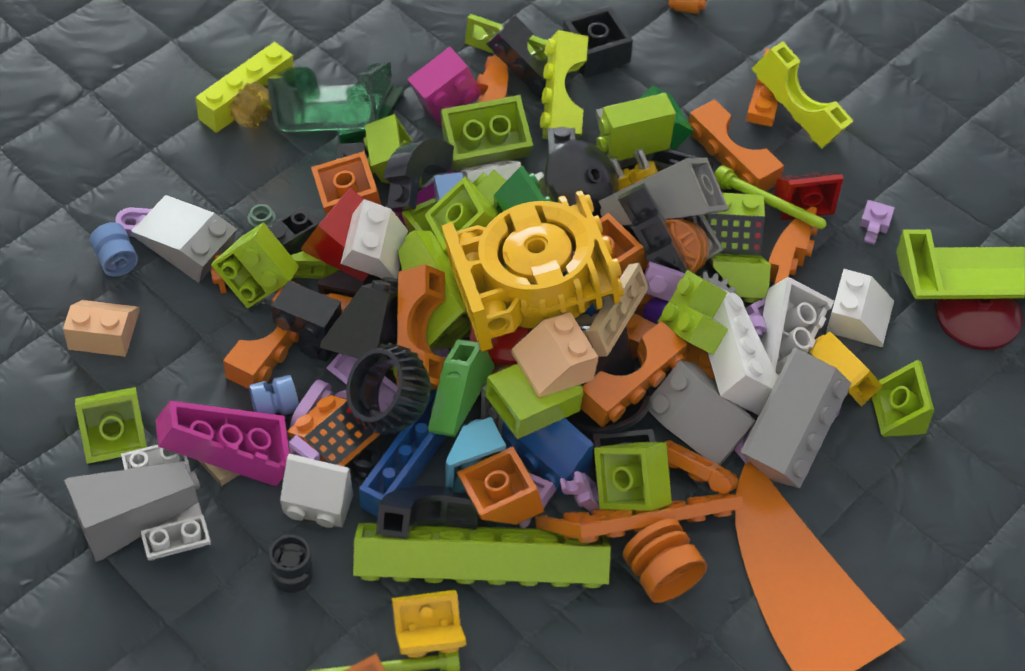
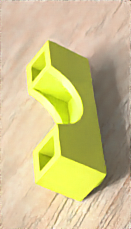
(565, 55)
(780, 74)
(215, 101)

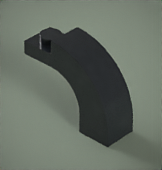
(407, 166)
(424, 505)

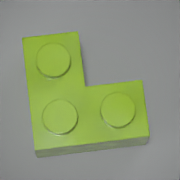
(692, 312)

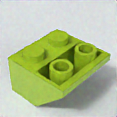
(255, 265)

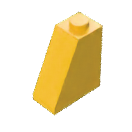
(836, 354)

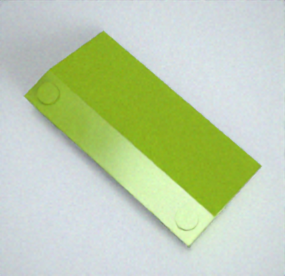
(959, 270)

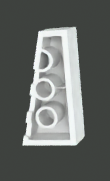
(792, 319)
(740, 361)

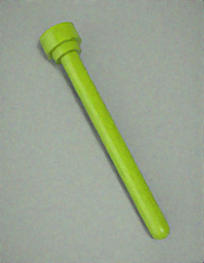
(728, 179)
(444, 661)

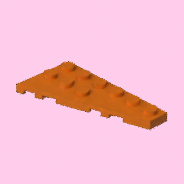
(615, 522)

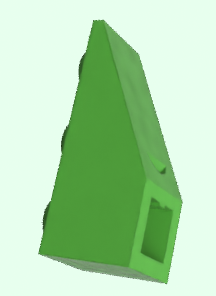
(459, 386)

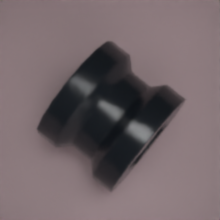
(360, 466)

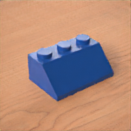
(553, 451)

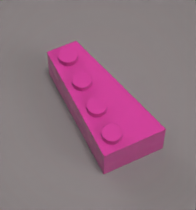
(226, 438)

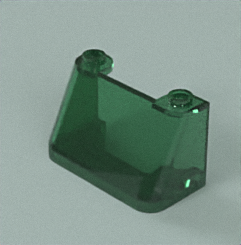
(305, 106)

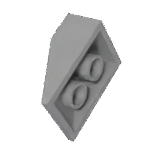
(185, 235)
(697, 414)

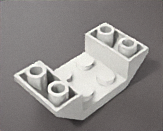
(181, 532)

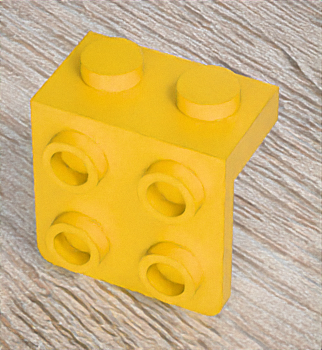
(428, 623)

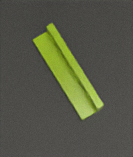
(481, 30)

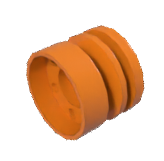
(691, 242)
(664, 560)

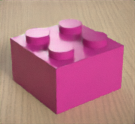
(444, 84)

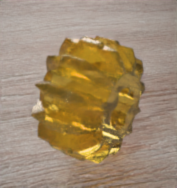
(251, 105)

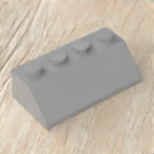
(796, 418)

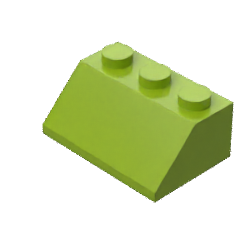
(486, 132)

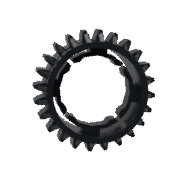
(411, 394)

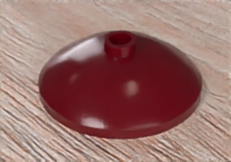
(980, 322)

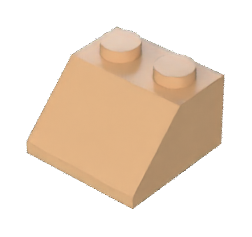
(100, 327)
(556, 356)

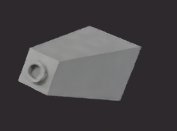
(678, 191)
(125, 502)

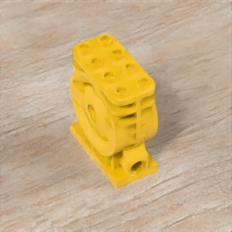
(536, 248)

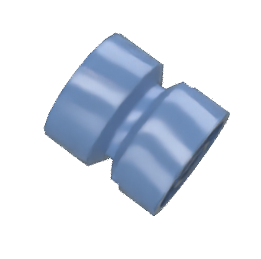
(113, 249)
(274, 397)

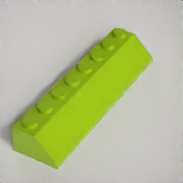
(481, 554)

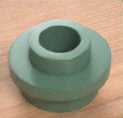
(259, 214)

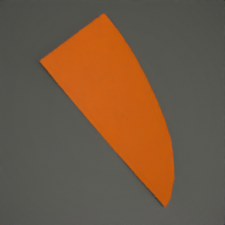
(802, 591)

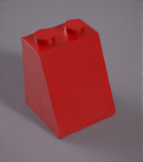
(330, 235)

